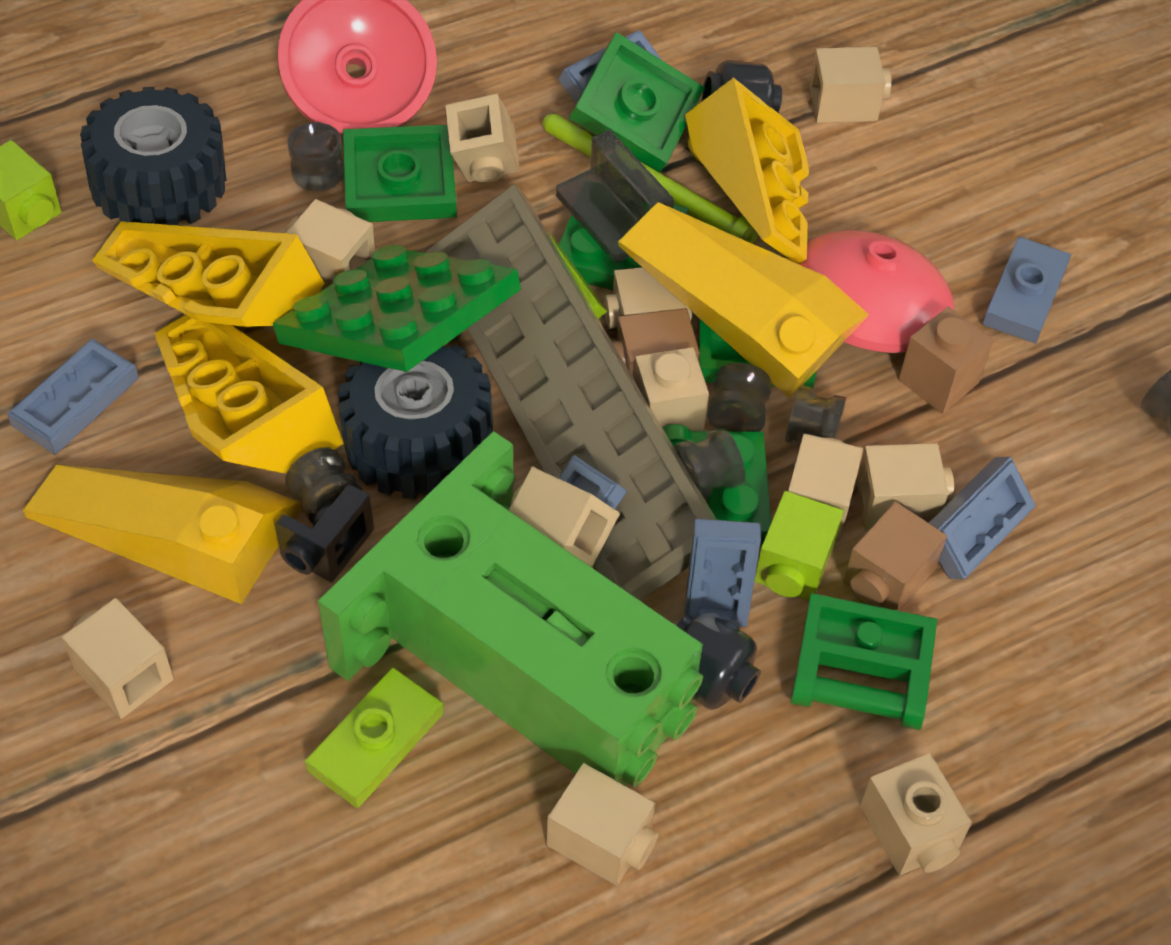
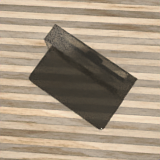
(611, 194)

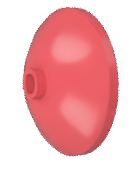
(379, 36)
(886, 280)

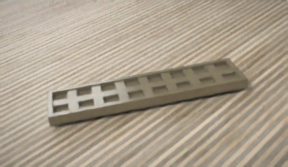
(579, 395)

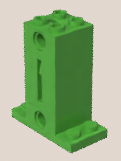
(517, 625)

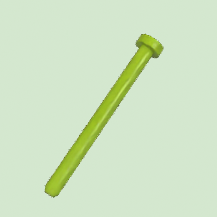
(698, 206)

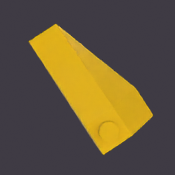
(755, 162)
(212, 271)
(752, 298)
(244, 397)
(183, 526)

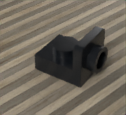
(334, 538)

